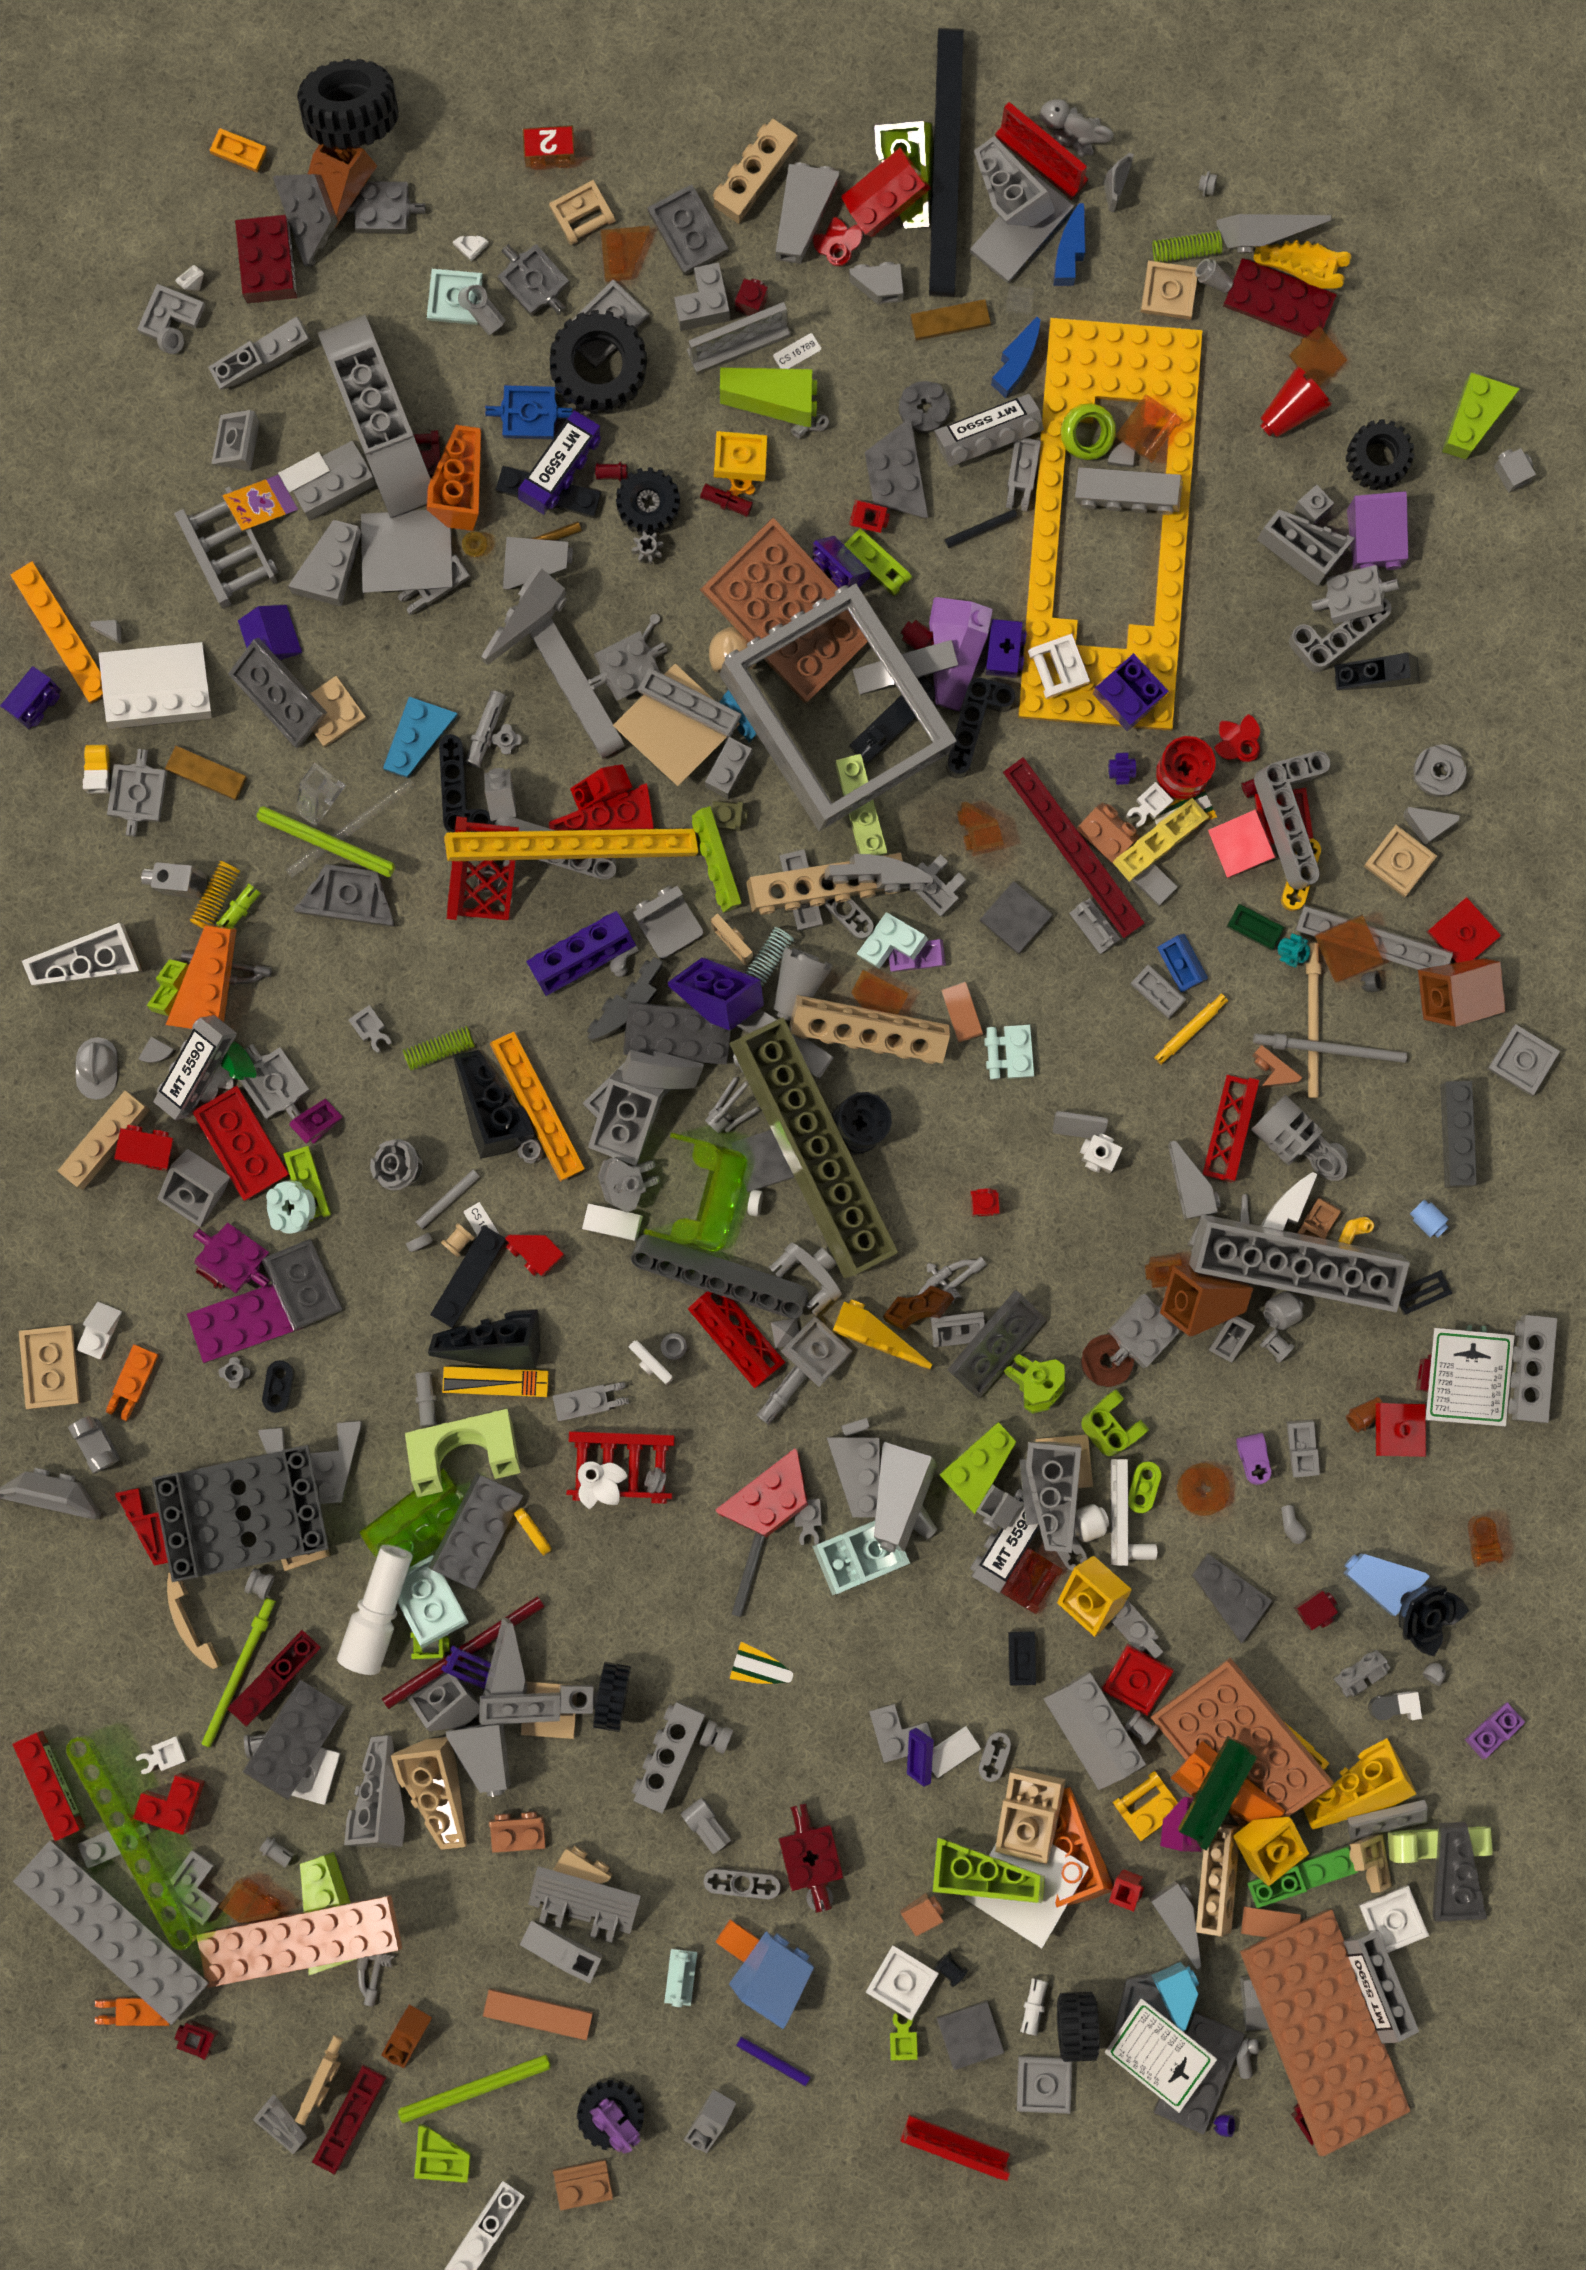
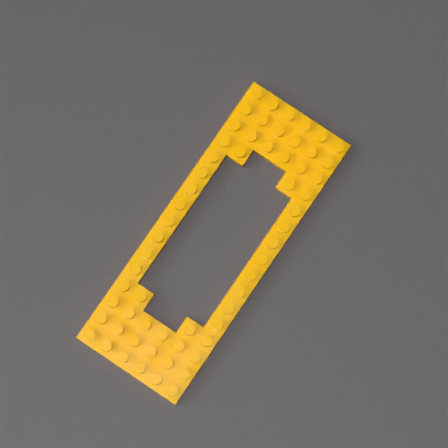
(1121, 365)

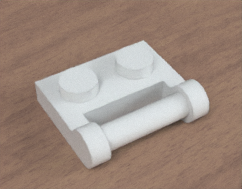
(1067, 663)

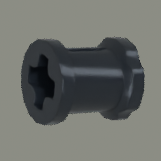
(951, 1969)

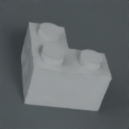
(708, 304)

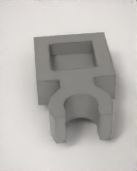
(369, 1026)
(808, 1518)

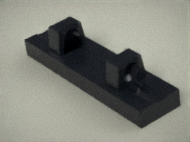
(888, 725)

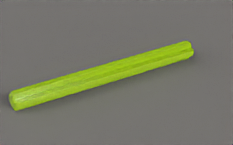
(325, 841)
(474, 2089)

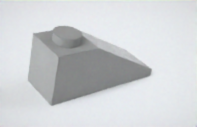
(1193, 1188)
(506, 1668)
(1178, 1915)

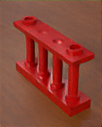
(634, 1445)

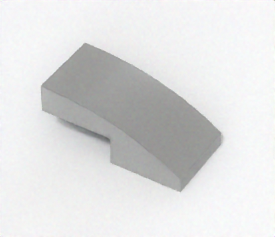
(1303, 1448)

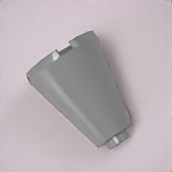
(798, 975)

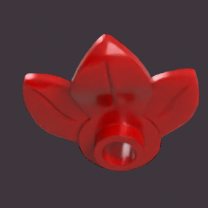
(838, 239)
(1236, 737)

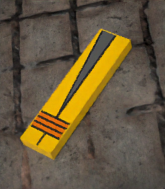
(495, 1381)

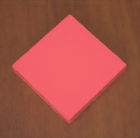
(1242, 843)

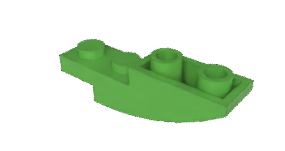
(1304, 1876)

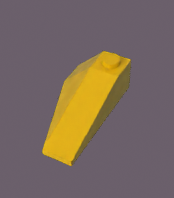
(867, 1329)

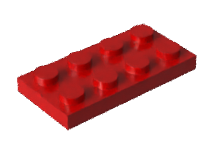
(241, 1143)

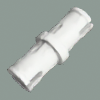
(1034, 2006)

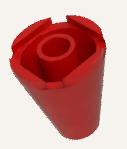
(1294, 404)

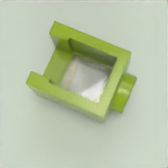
(434, 1650)

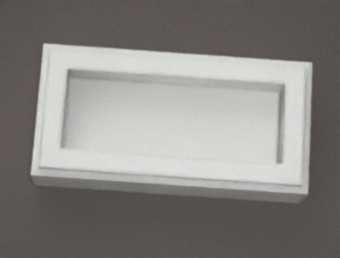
(953, 1751)

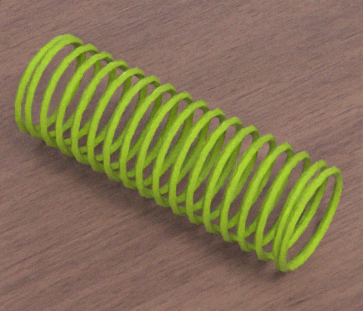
(1210, 246)
(441, 1053)

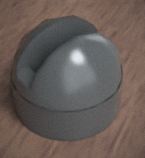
(1372, 981)

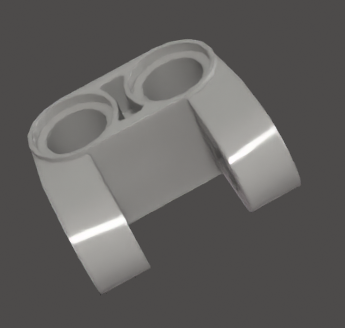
(94, 1443)

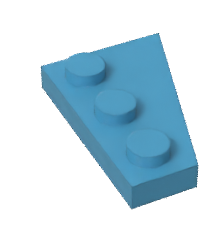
(416, 734)

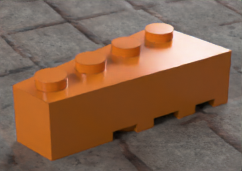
(206, 980)

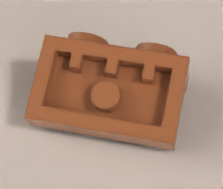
(517, 1833)

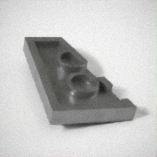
(1231, 1595)

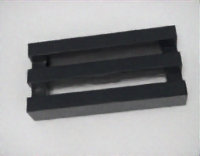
(1442, 1283)

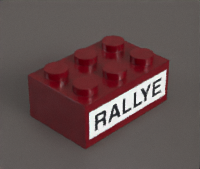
(266, 259)

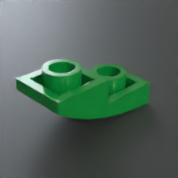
(238, 1063)

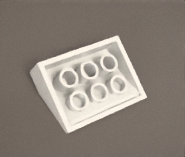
(154, 685)

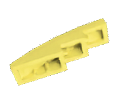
(1160, 839)

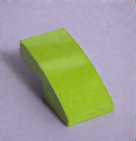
(170, 982)

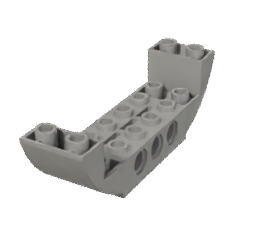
(377, 414)

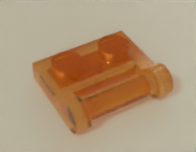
(1141, 424)

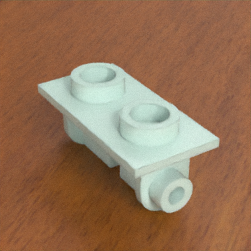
(680, 1977)

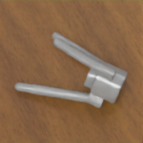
(719, 1117)

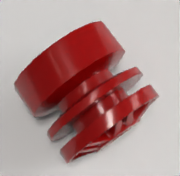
(1195, 757)

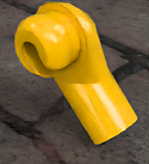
(1356, 1227)

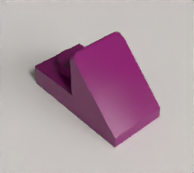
(315, 1121)

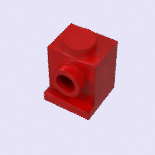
(858, 516)
(984, 1202)
(1127, 1890)

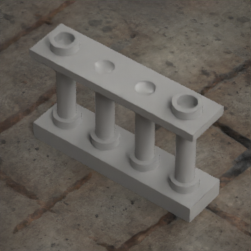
(212, 568)

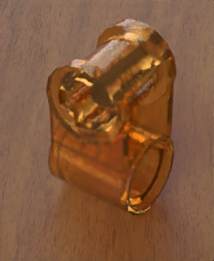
(1485, 1542)

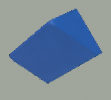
(1182, 962)

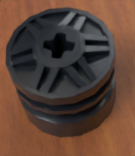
(869, 1114)

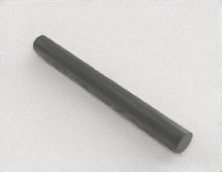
(748, 1575)

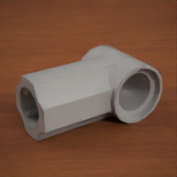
(483, 310)
(702, 1820)

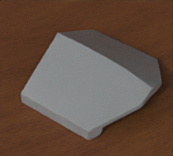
(1115, 180)

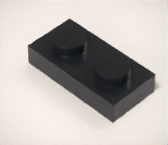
(1022, 1658)

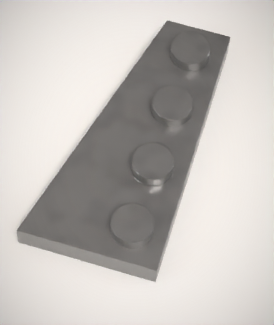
(1456, 1877)

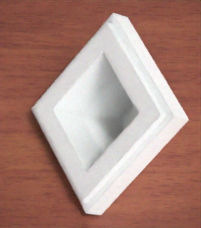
(191, 279)

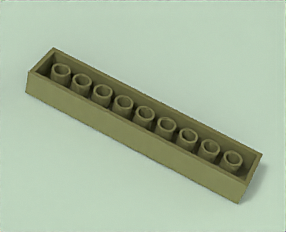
(813, 1148)

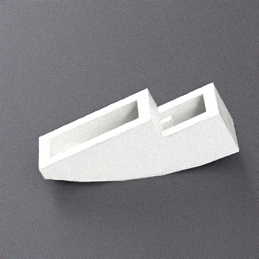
(1290, 1204)

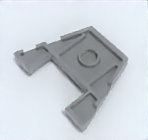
(329, 1468)

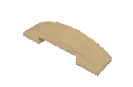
(204, 1652)

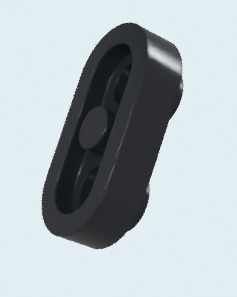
(277, 1386)

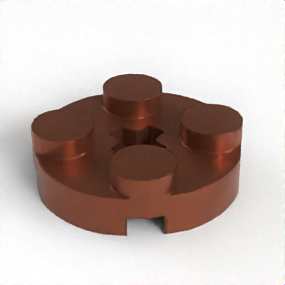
(1101, 1374)

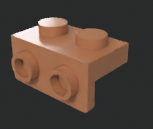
(1108, 831)

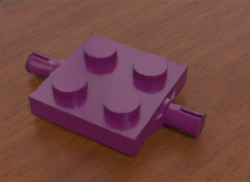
(231, 1258)

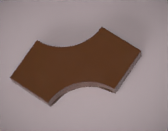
(930, 1303)

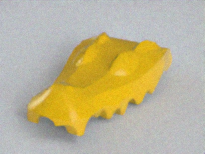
(1307, 262)

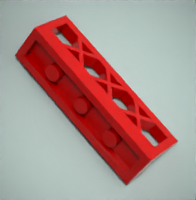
(1240, 1131)
(732, 1338)

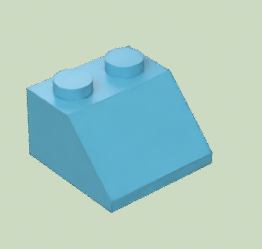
(1178, 1992)

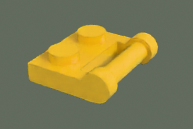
(1151, 1814)

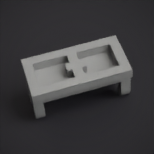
(956, 1329)

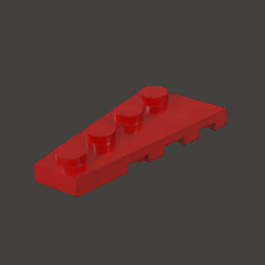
(624, 812)

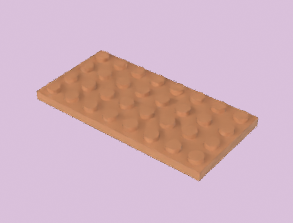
(1324, 2032)

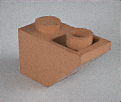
(923, 1914)

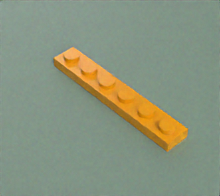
(60, 631)
(538, 1106)

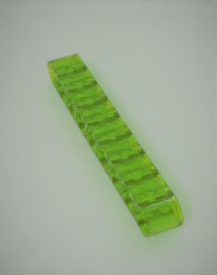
(142, 1851)

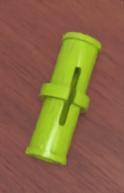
(239, 907)

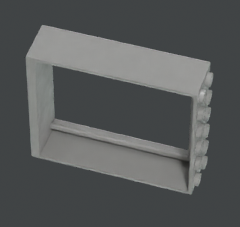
(779, 743)

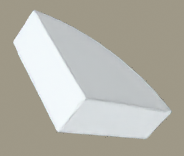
(471, 245)

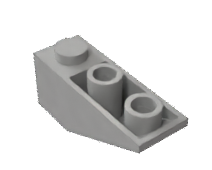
(561, 1951)

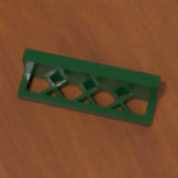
(1217, 1792)

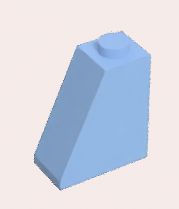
(1383, 1580)

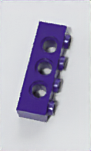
(581, 953)

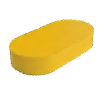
(532, 1531)

